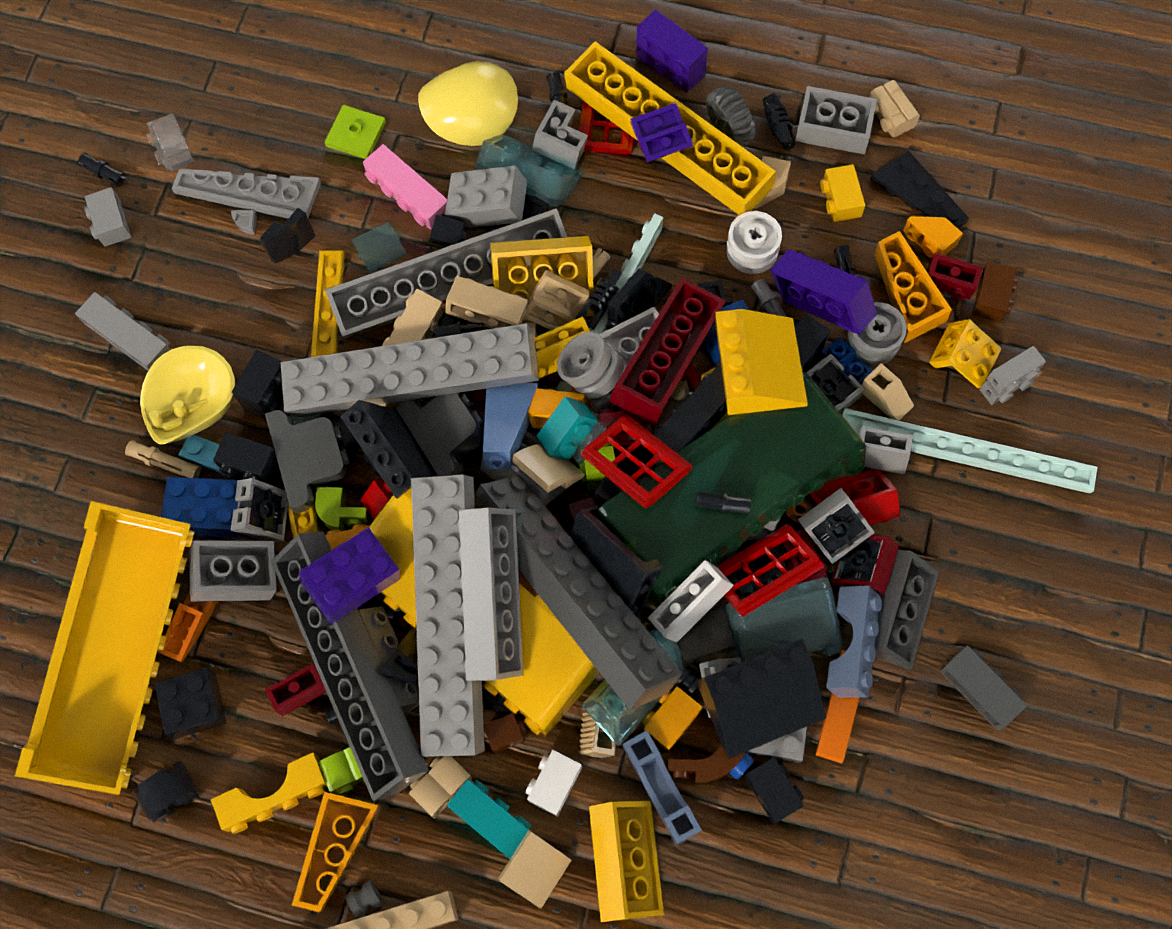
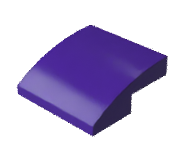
(661, 132)

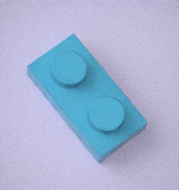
(200, 452)

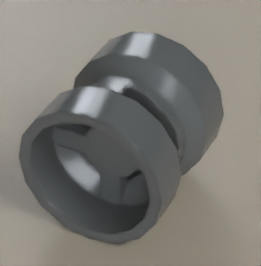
(361, 900)

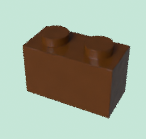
(995, 291)

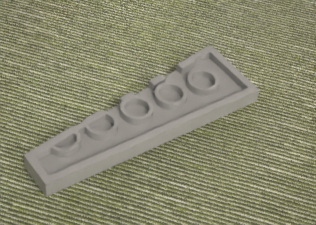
(259, 193)

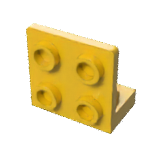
(967, 351)

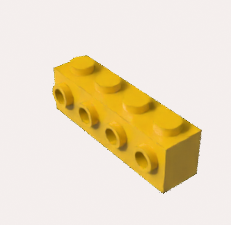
(552, 343)

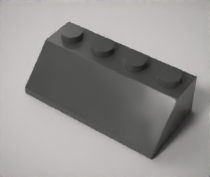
(904, 609)

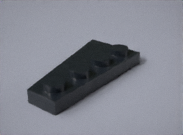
(918, 189)

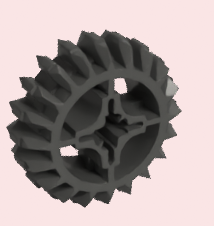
(731, 115)

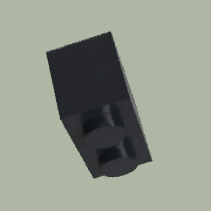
(774, 790)

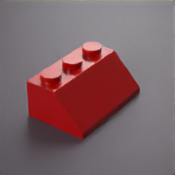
(868, 491)

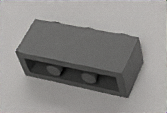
(983, 688)

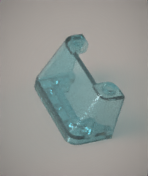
(797, 613)

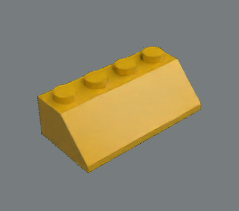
(626, 860)

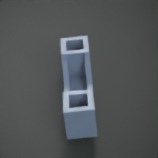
(851, 672)
(661, 788)

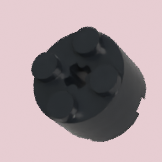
(165, 791)

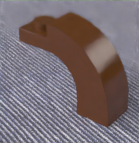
(705, 770)

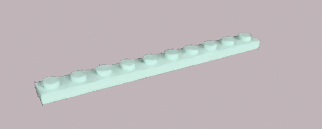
(640, 253)
(983, 453)

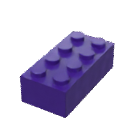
(824, 291)

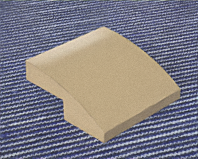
(555, 301)
(546, 470)
(534, 869)

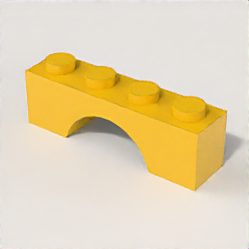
(238, 809)

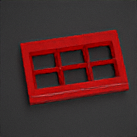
(585, 127)
(620, 478)
(777, 586)

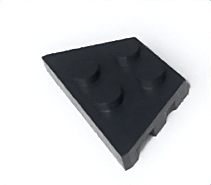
(635, 297)
(403, 662)

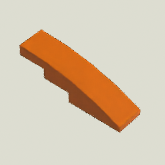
(186, 627)
(837, 726)

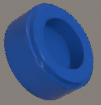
(742, 766)

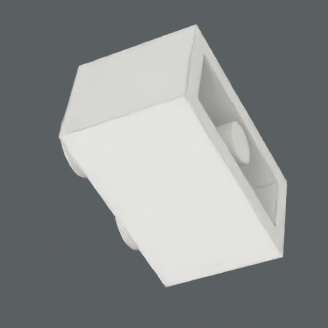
(554, 782)

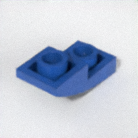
(847, 358)

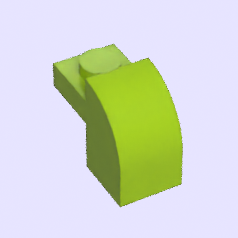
(332, 509)

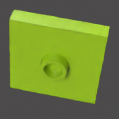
(355, 132)

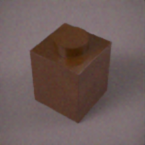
(505, 732)

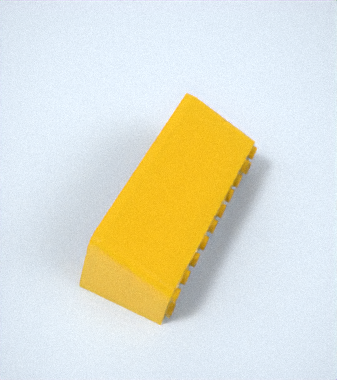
(106, 650)
(552, 661)

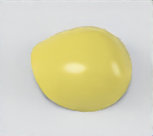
(469, 103)
(185, 393)

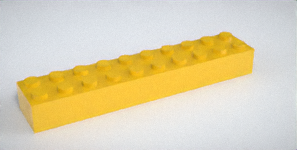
(713, 160)

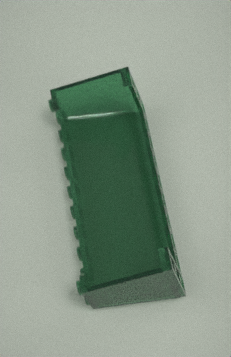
(753, 455)

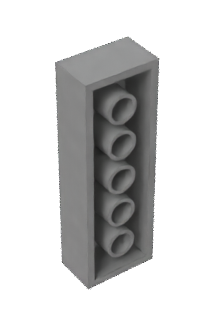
(490, 594)

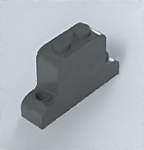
(444, 430)
(306, 456)

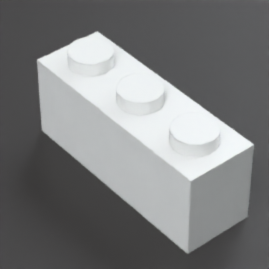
(690, 601)

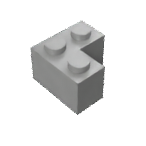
(557, 138)

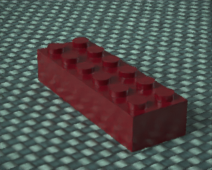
(667, 351)

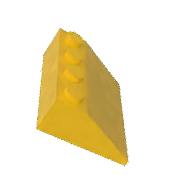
(521, 264)
(759, 361)

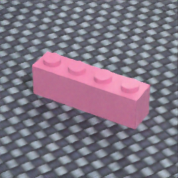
(405, 186)

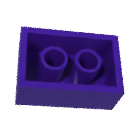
(671, 51)
(349, 575)

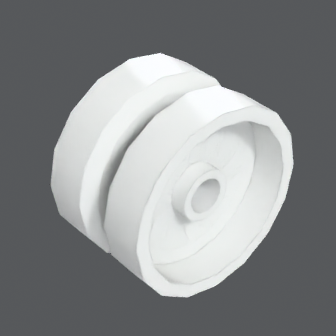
(753, 242)

